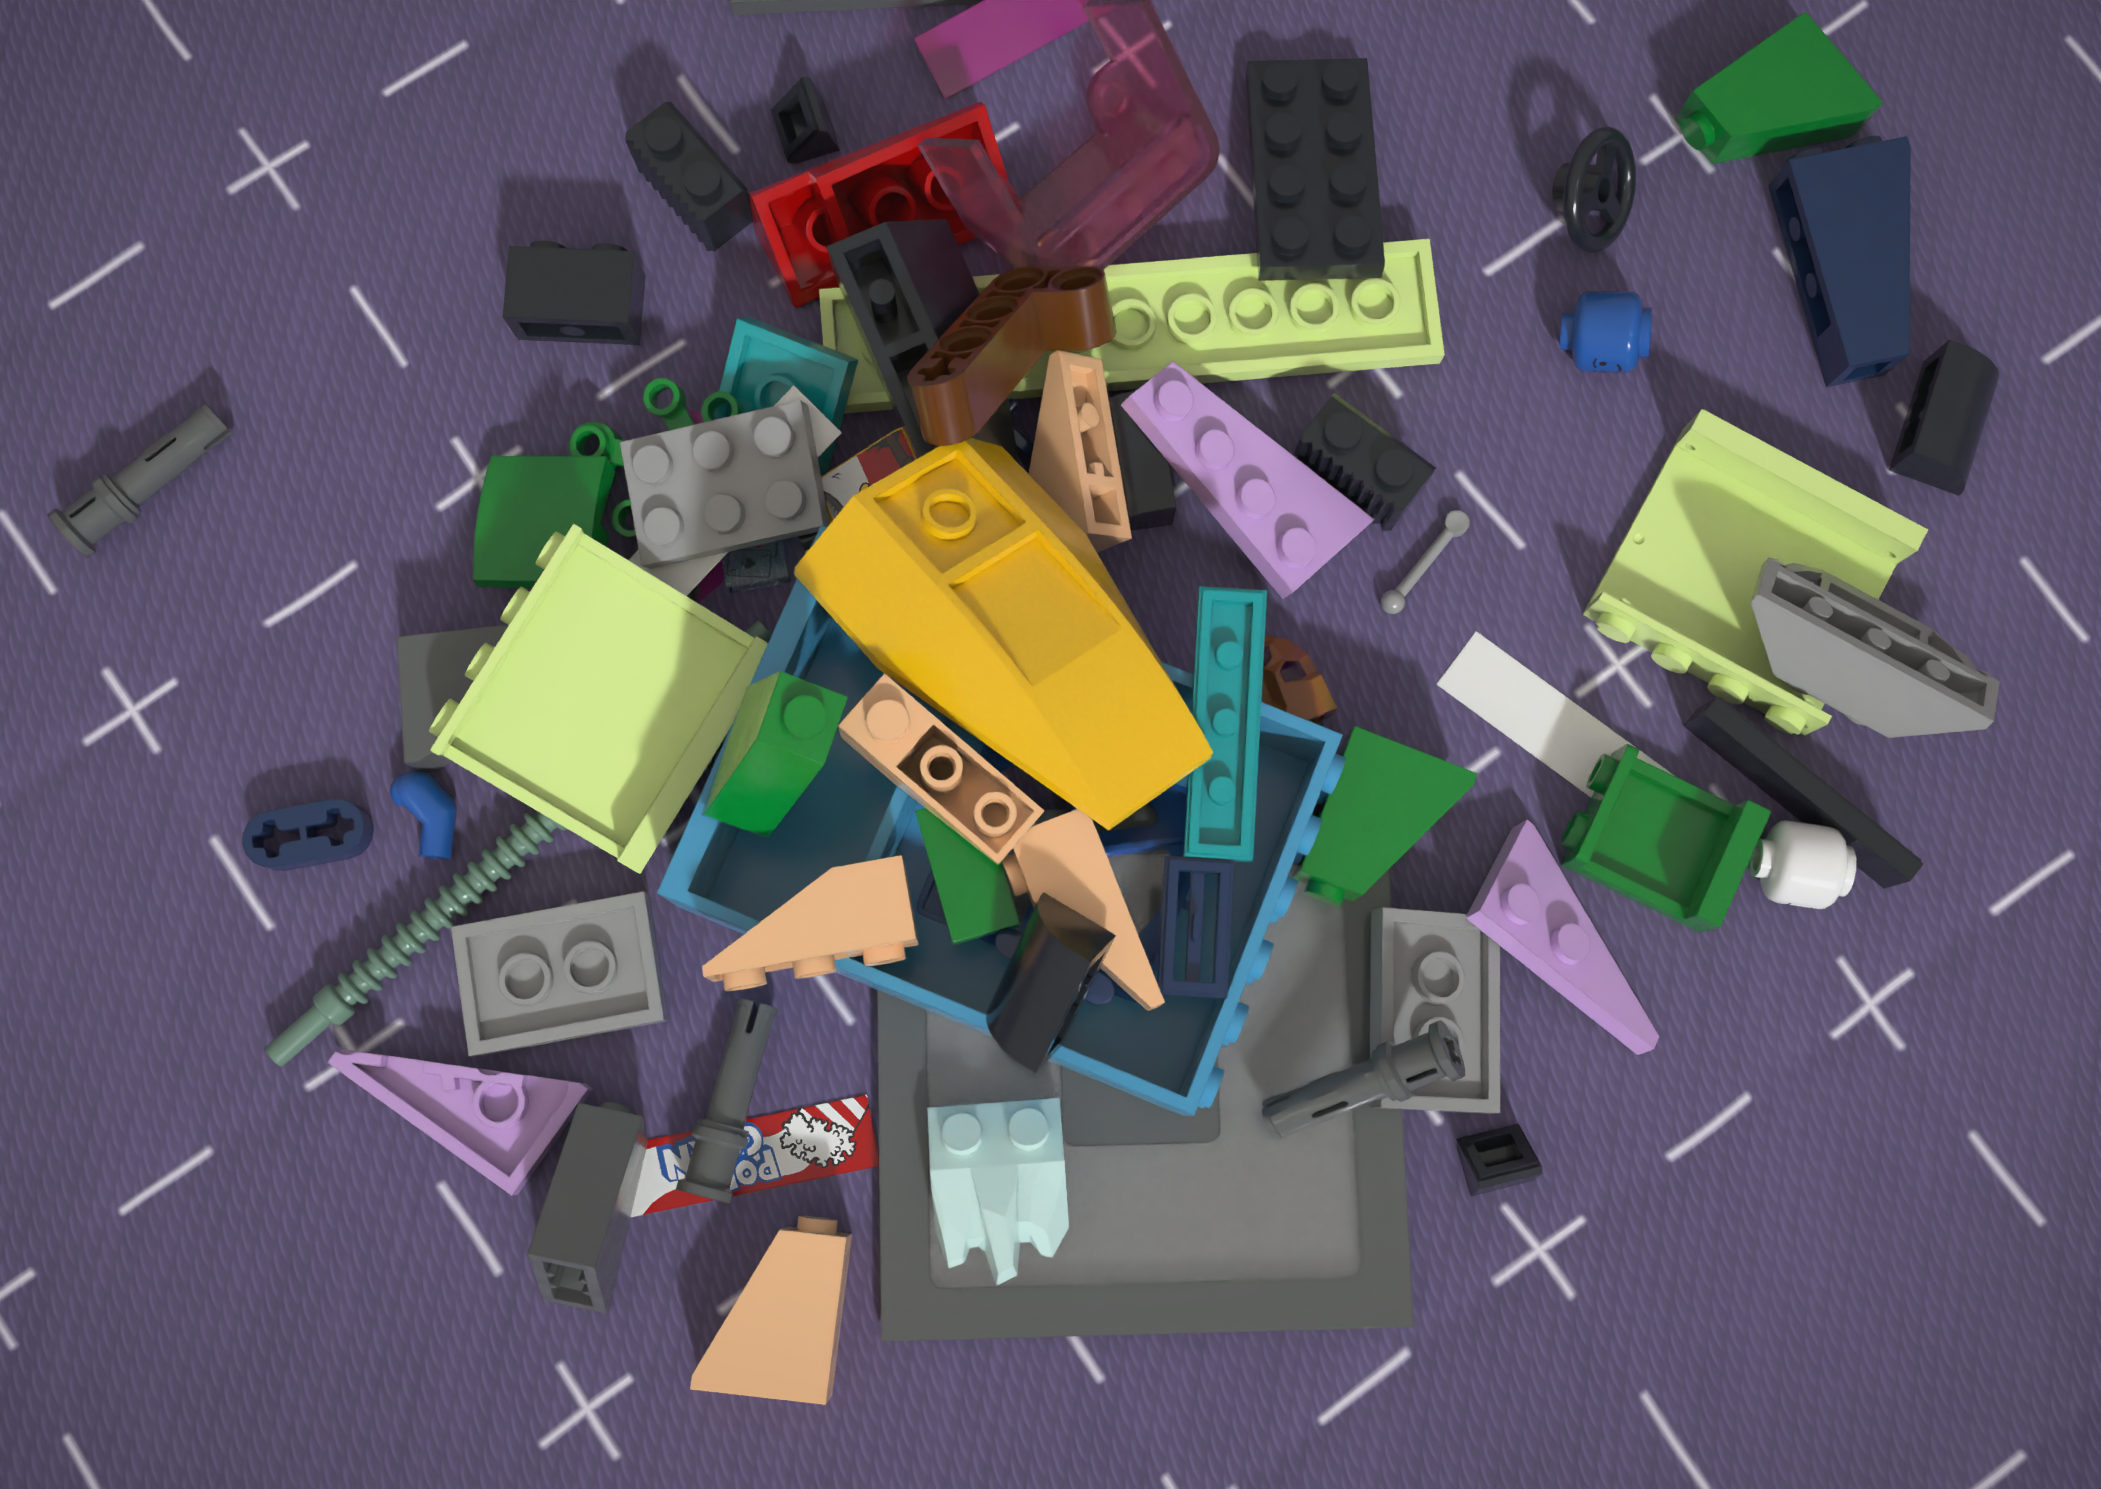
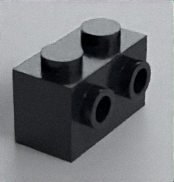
(574, 294)

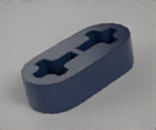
(306, 820)

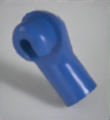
(432, 807)

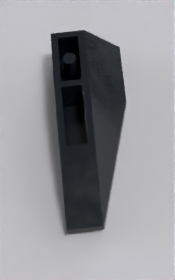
(904, 294)

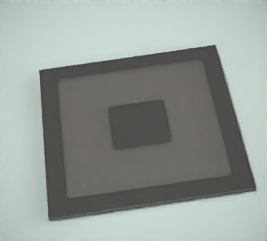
(1167, 1212)

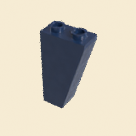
(1850, 252)

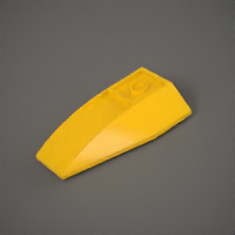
(1007, 626)

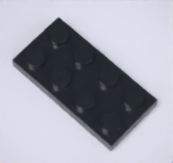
(1314, 170)

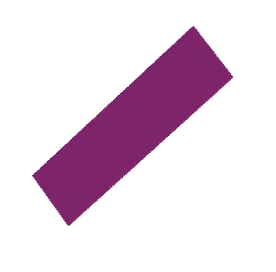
(993, 37)

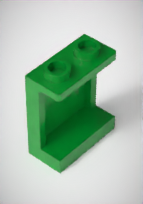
(1662, 840)

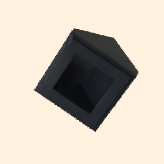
(804, 123)
(1497, 1159)

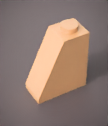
(786, 1320)

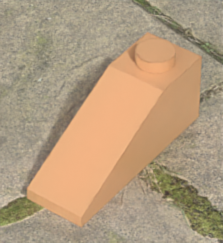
(1077, 449)
(1072, 867)

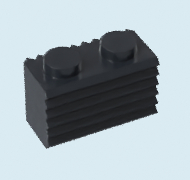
(690, 176)
(1363, 462)

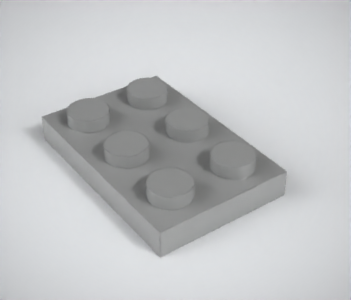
(724, 485)
(1431, 971)
(559, 974)

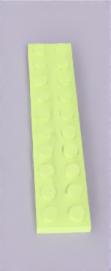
(1223, 323)

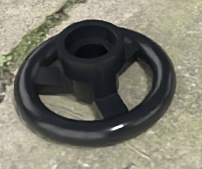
(1589, 187)

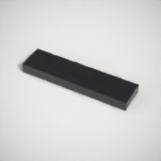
(1801, 791)

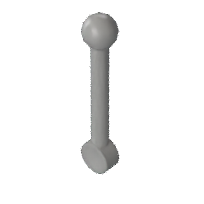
(1454, 525)

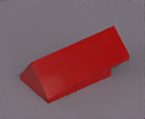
(856, 193)

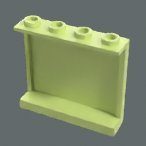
(600, 698)

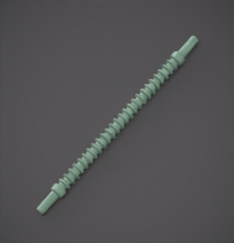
(337, 1002)

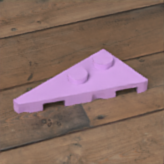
(1543, 925)
(483, 1116)

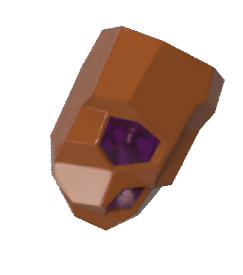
(1293, 682)

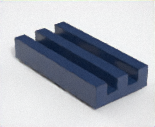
(1192, 986)

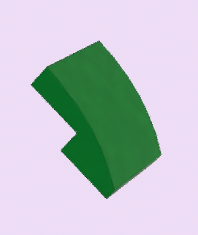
(526, 503)

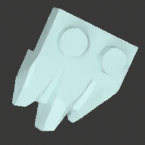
(998, 1180)

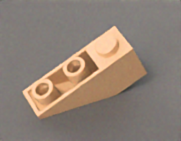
(938, 769)
(836, 917)

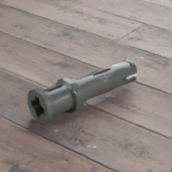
(119, 496)
(1390, 1073)
(722, 1131)

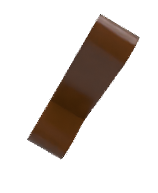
(1001, 340)

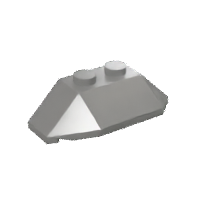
(1866, 656)

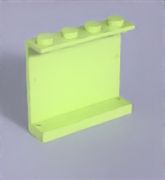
(1698, 550)

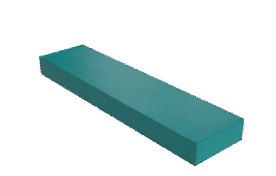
(1229, 714)

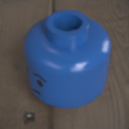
(1607, 331)

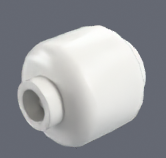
(1804, 864)

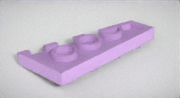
(1251, 485)

